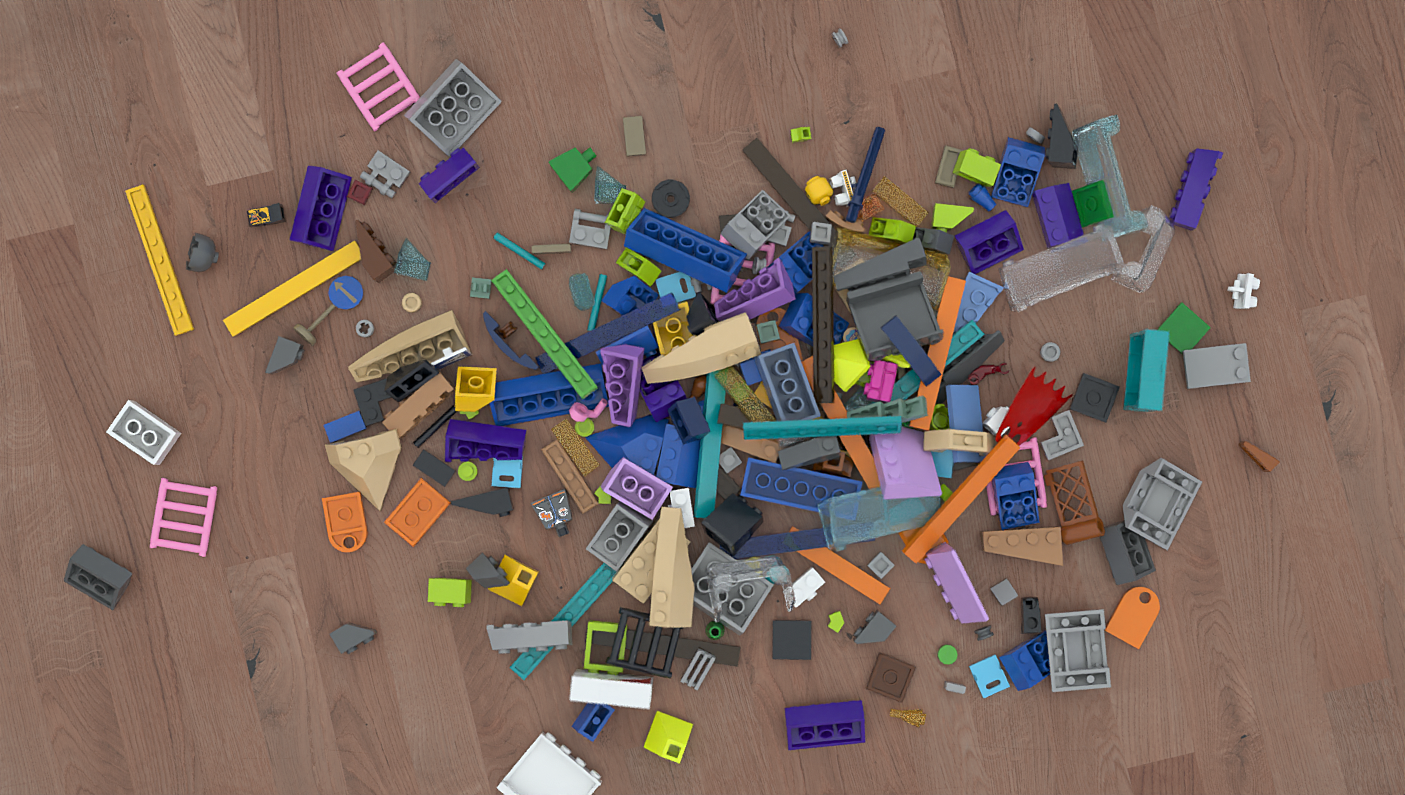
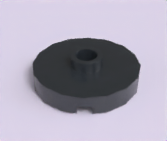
(666, 189)

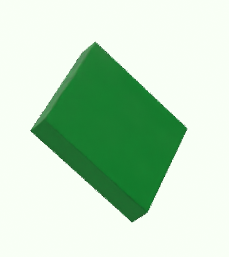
(1092, 203)
(1184, 328)

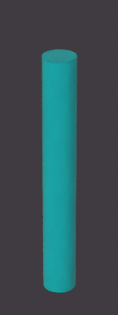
(520, 251)
(598, 297)

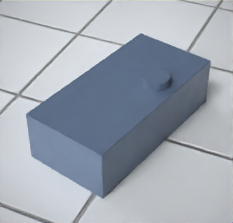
(787, 384)

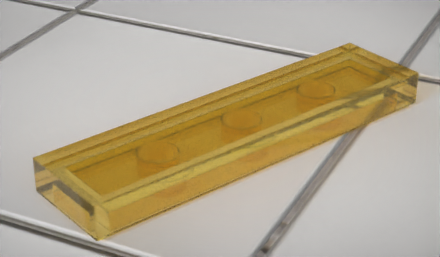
(743, 395)

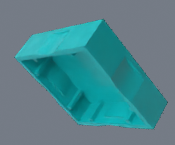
(1146, 371)

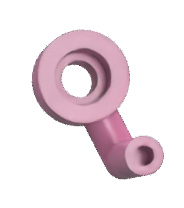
(580, 412)

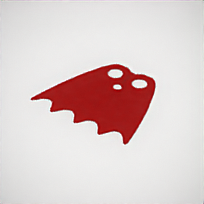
(1032, 407)

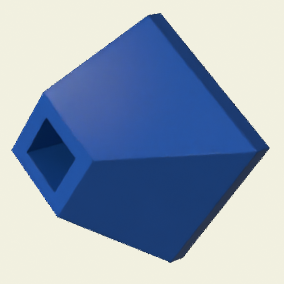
(629, 295)

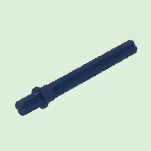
(857, 199)

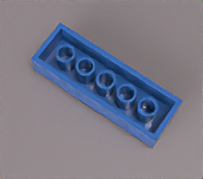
(793, 486)

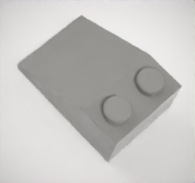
(1216, 366)
(619, 535)

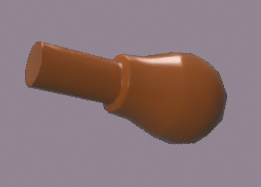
(698, 386)

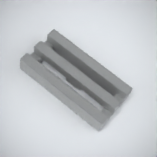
(690, 682)

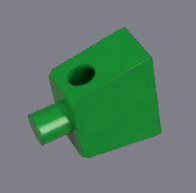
(573, 167)

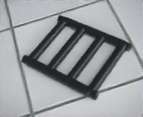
(630, 664)

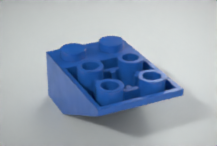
(1018, 172)
(798, 262)
(799, 320)
(1016, 496)
(1028, 662)

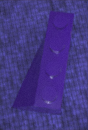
(1194, 188)
(483, 441)

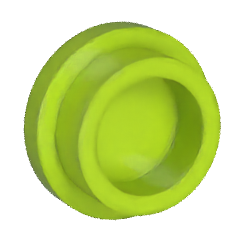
(584, 428)
(467, 471)

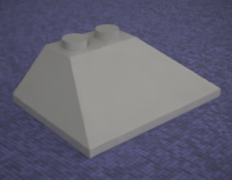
(1159, 502)
(1077, 650)

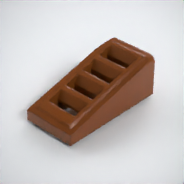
(1261, 458)

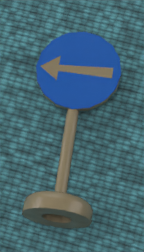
(344, 294)

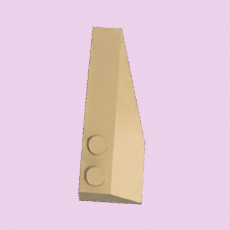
(411, 346)
(713, 350)
(672, 577)

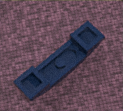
(492, 326)
(911, 350)

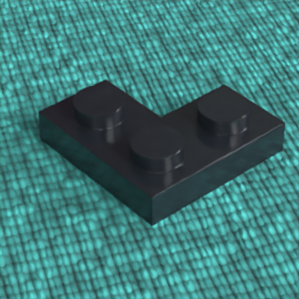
(368, 401)

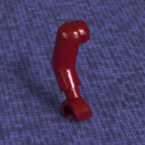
(984, 370)

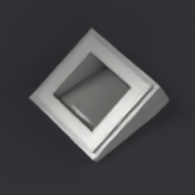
(1004, 592)

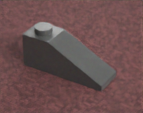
(809, 452)

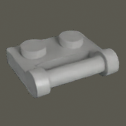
(589, 235)

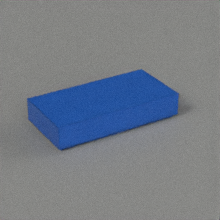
(345, 426)

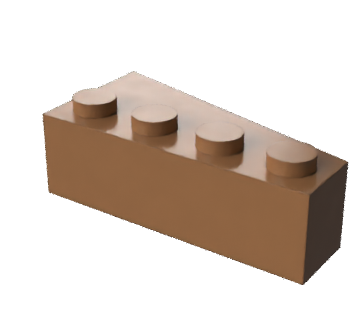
(419, 405)
(1035, 544)

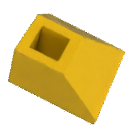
(520, 578)

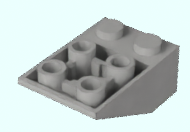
(755, 224)

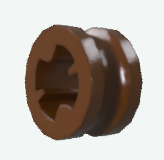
(508, 330)

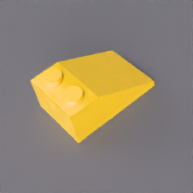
(673, 330)

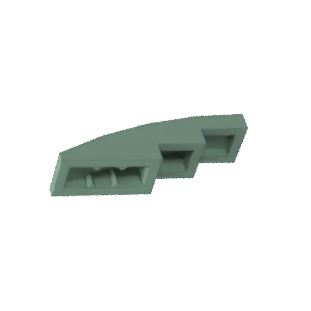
(908, 409)

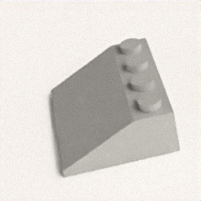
(453, 107)
(738, 603)

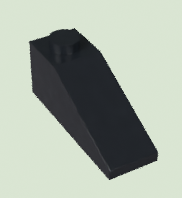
(409, 378)
(491, 502)

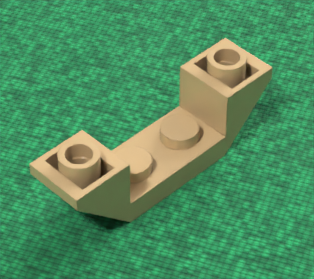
(959, 441)

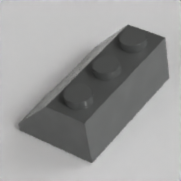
(1126, 553)
(97, 576)

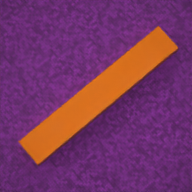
(846, 572)

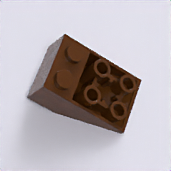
(373, 258)

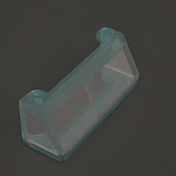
(1099, 164)

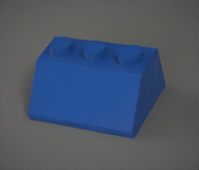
(640, 338)
(677, 460)

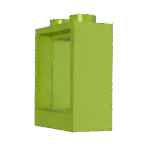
(609, 627)

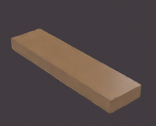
(570, 476)

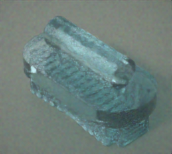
(581, 291)

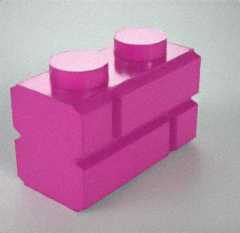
(881, 381)

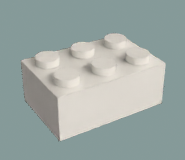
(143, 432)

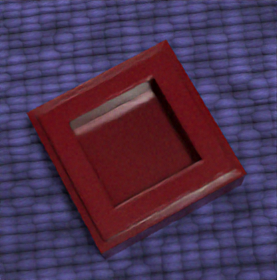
(359, 192)

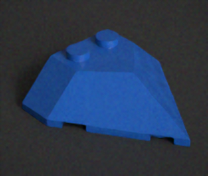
(636, 443)

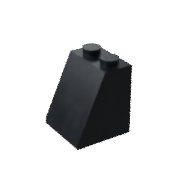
(732, 523)

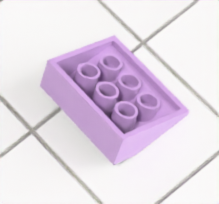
(903, 465)
(955, 584)

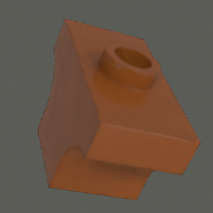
(837, 467)

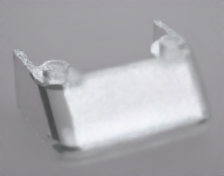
(722, 575)

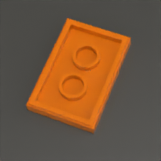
(417, 512)

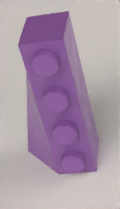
(759, 295)
(623, 378)

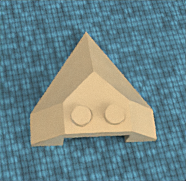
(367, 463)

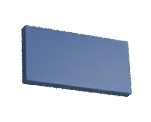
(965, 415)

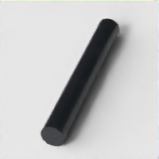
(435, 426)

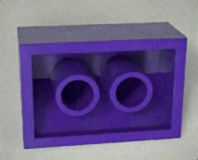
(448, 174)
(1057, 214)
(989, 242)

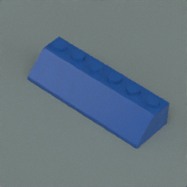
(684, 250)
(542, 396)

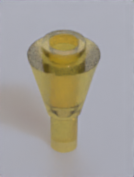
(913, 717)

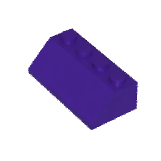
(320, 208)
(825, 725)

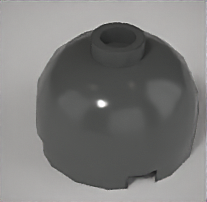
(201, 253)

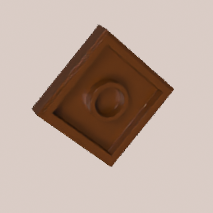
(890, 677)

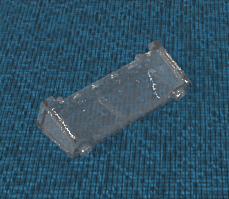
(1061, 268)

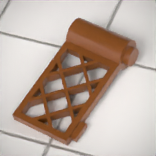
(1081, 528)

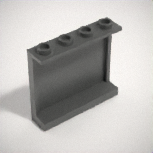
(880, 302)

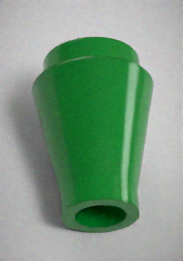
(711, 625)

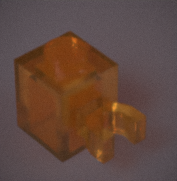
(871, 207)

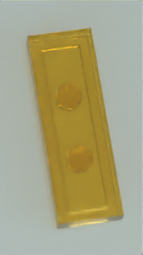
(900, 201)
(575, 447)

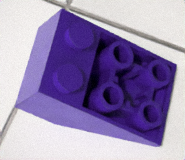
(660, 395)

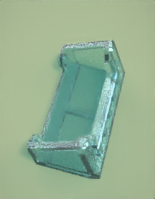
(869, 516)

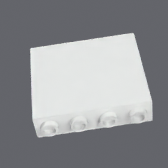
(549, 771)

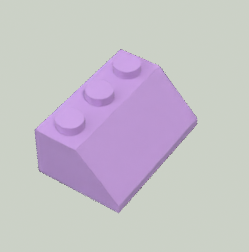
(636, 488)

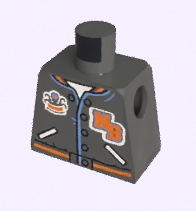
(554, 511)

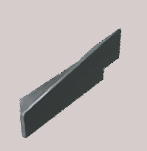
(883, 267)
(968, 361)

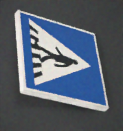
(451, 357)

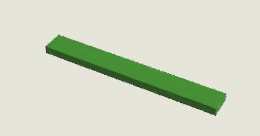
(544, 334)

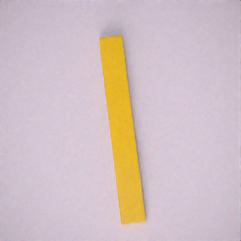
(159, 260)
(293, 289)

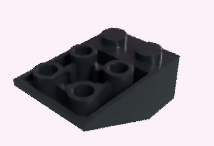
(1062, 147)

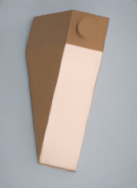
(762, 448)

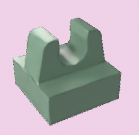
(480, 288)
(768, 331)

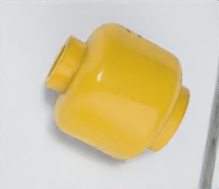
(819, 190)

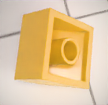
(474, 388)

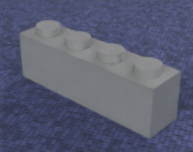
(530, 635)

